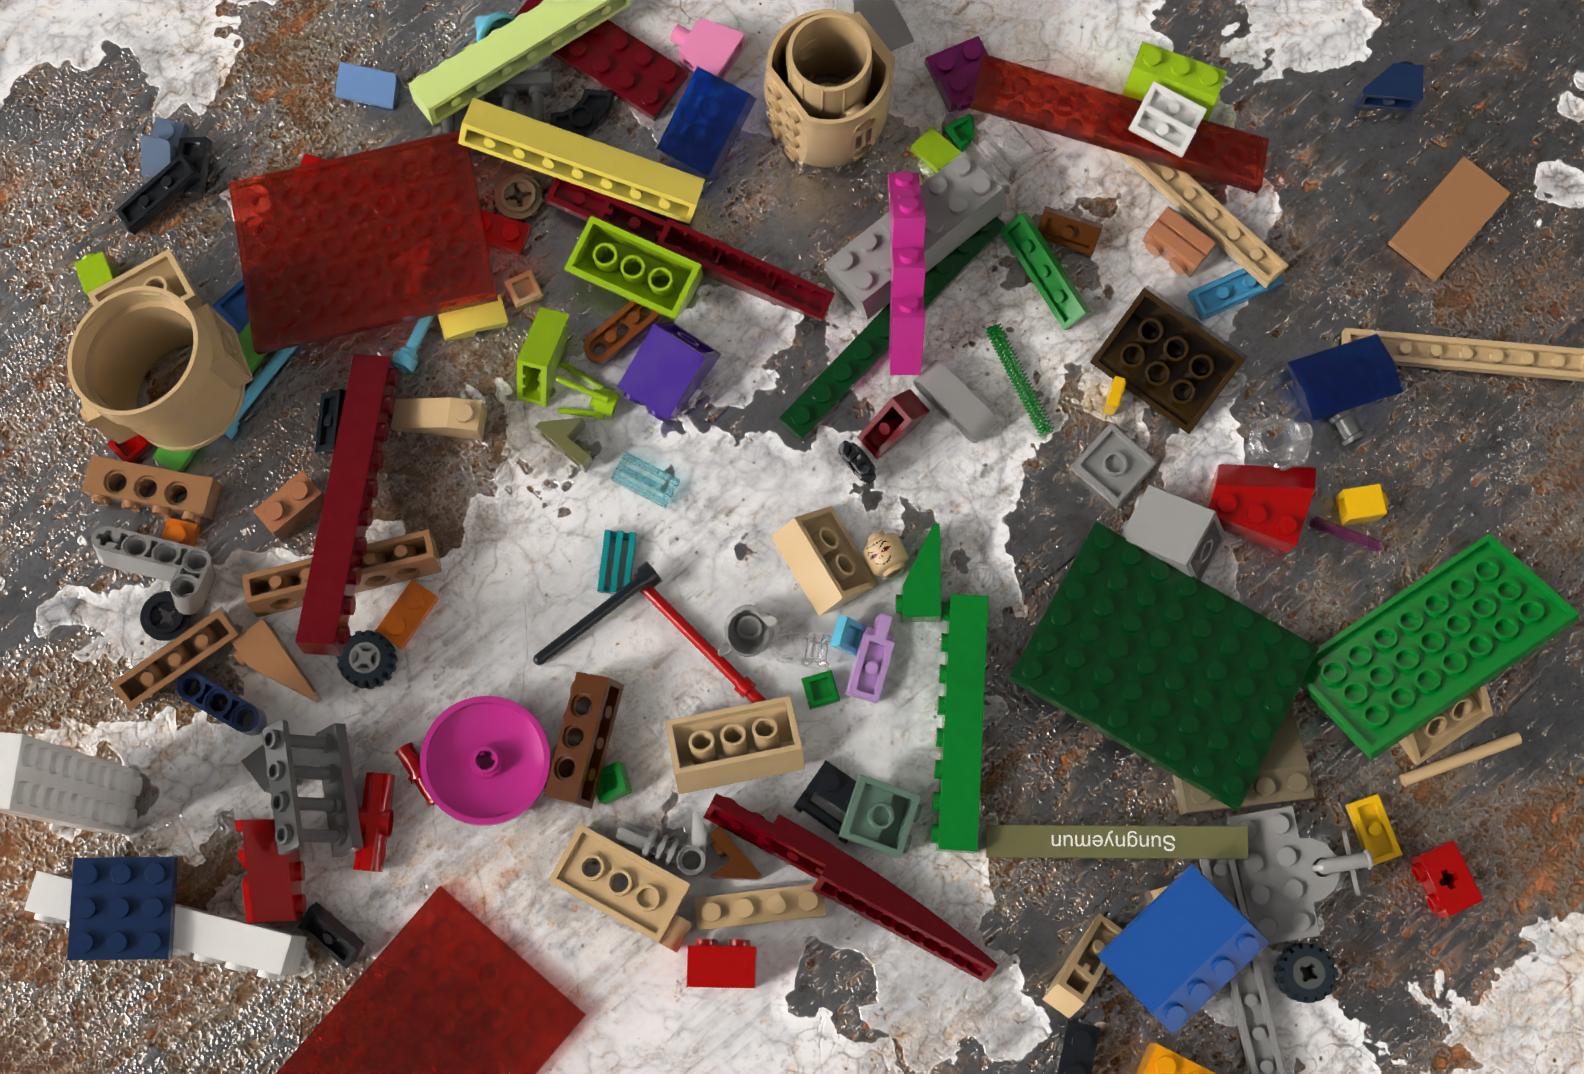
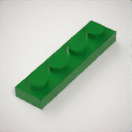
(1045, 271)

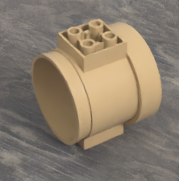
(123, 341)

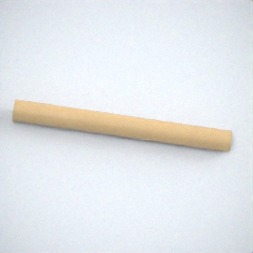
(1460, 759)

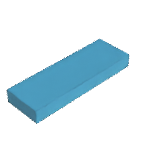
(1227, 293)

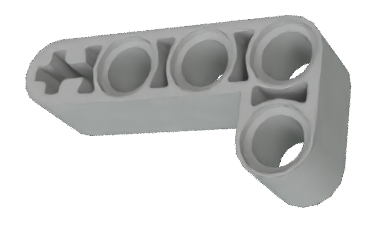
(119, 548)

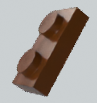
(1069, 230)

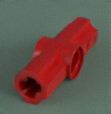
(375, 821)

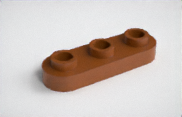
(608, 335)

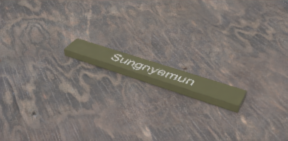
(1117, 842)

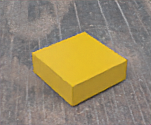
(1114, 395)

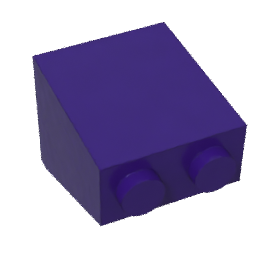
(667, 370)

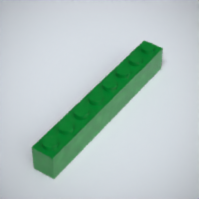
(961, 724)

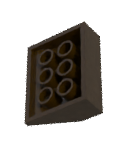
(1168, 359)

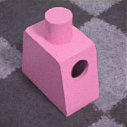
(708, 47)

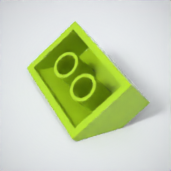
(1176, 72)

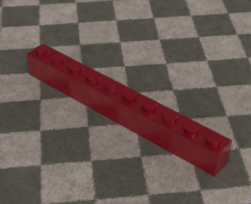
(347, 506)

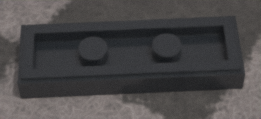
(158, 193)

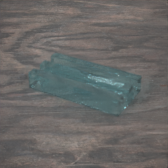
(668, 492)

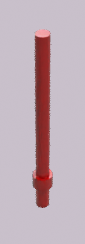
(743, 685)

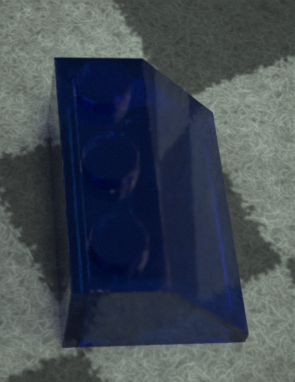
(1344, 377)

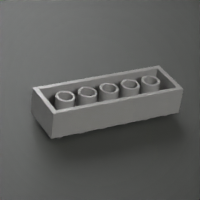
(956, 206)

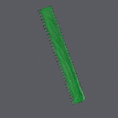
(1019, 380)

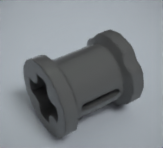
(1349, 427)

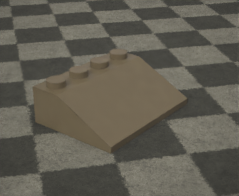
(1280, 780)

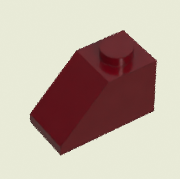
(893, 423)

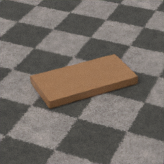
(1449, 218)

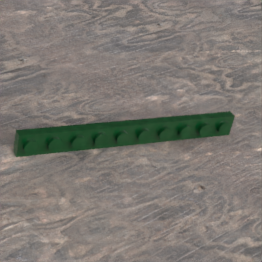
(874, 339)

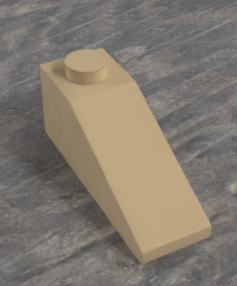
(440, 417)
(1082, 968)

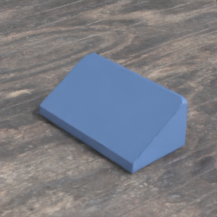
(367, 85)

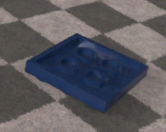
(122, 908)

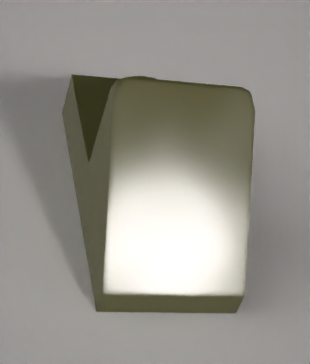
(561, 436)

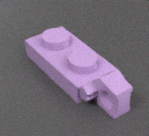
(872, 661)

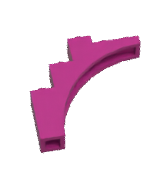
(907, 273)

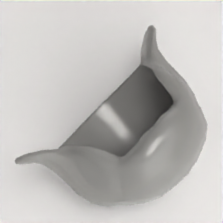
(747, 631)

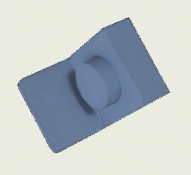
(161, 146)

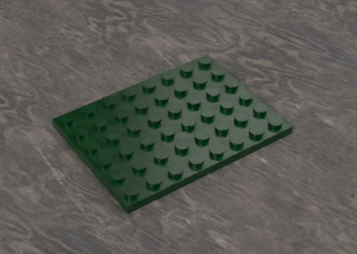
(1165, 665)

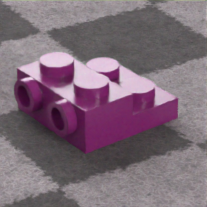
(956, 72)

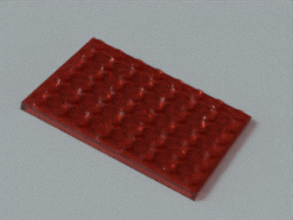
(361, 242)
(441, 1003)

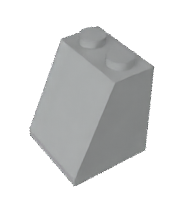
(1175, 531)

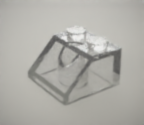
(1012, 146)

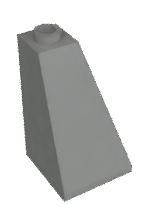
(883, 18)

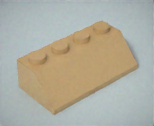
(734, 744)

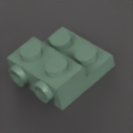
(880, 816)

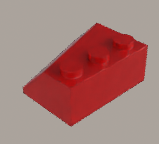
(1262, 502)
(273, 880)

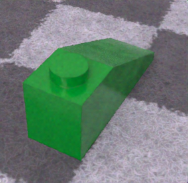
(922, 588)

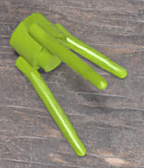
(602, 398)

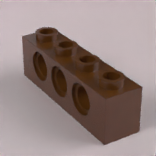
(590, 754)

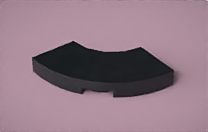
(586, 114)

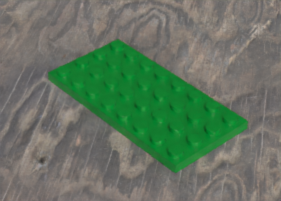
(1434, 645)

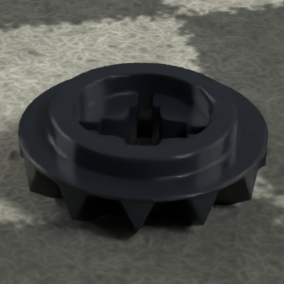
(857, 461)
(151, 617)

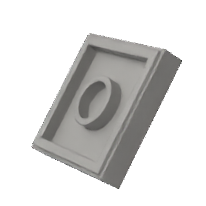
(1113, 465)

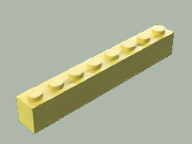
(580, 160)

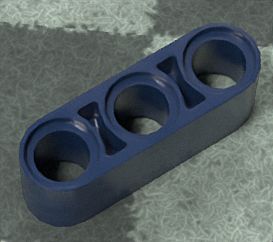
(211, 693)

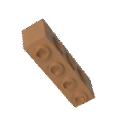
(105, 474)
(175, 658)

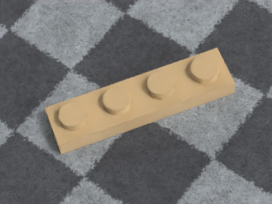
(758, 907)

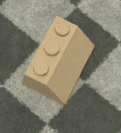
(160, 272)
(824, 560)
(1448, 726)

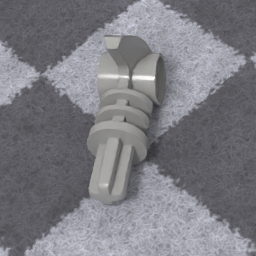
(663, 848)

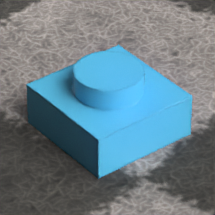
(847, 635)

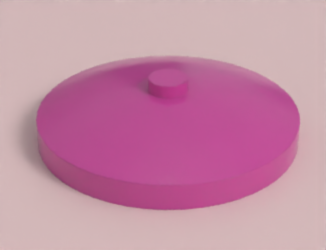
(485, 761)

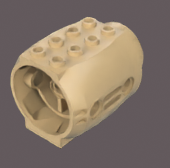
(828, 121)

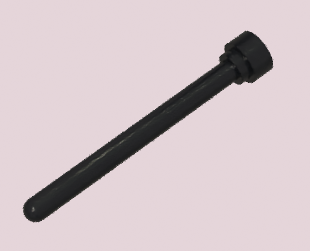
(644, 578)

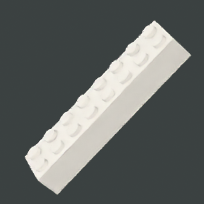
(196, 931)

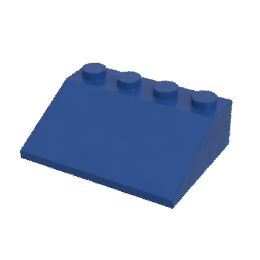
(1183, 948)

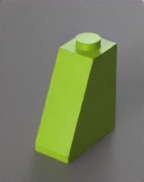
(541, 356)

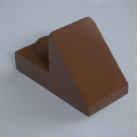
(738, 866)

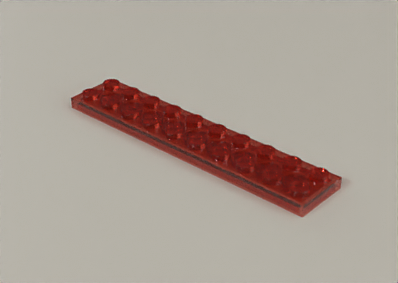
(1104, 121)

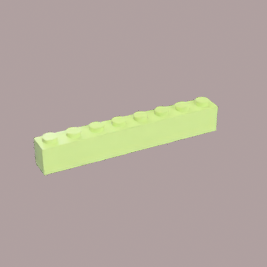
(507, 53)

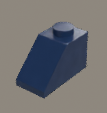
(1395, 88)

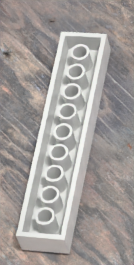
(66, 786)

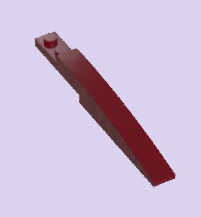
(717, 258)
(852, 884)

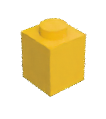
(1361, 504)

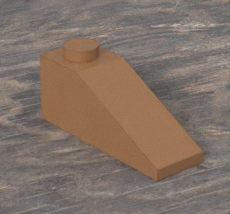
(267, 654)

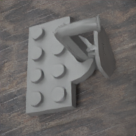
(1281, 876)

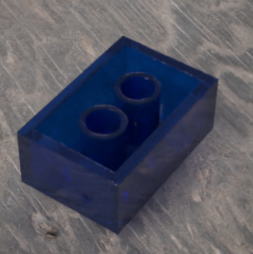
(706, 122)

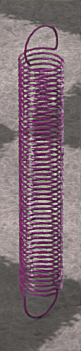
(1343, 535)

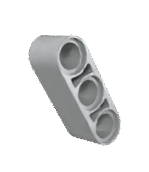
(955, 401)

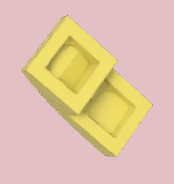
(468, 321)

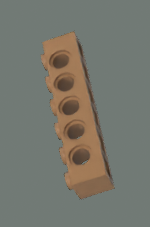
(383, 565)

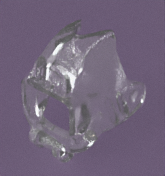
(1290, 454)

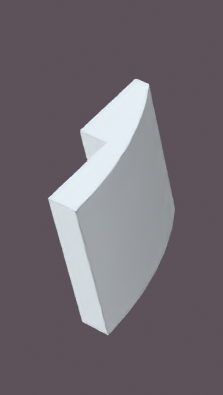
(1167, 119)

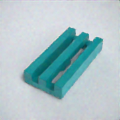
(619, 536)

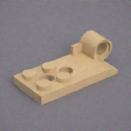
(647, 902)

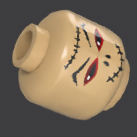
(885, 555)

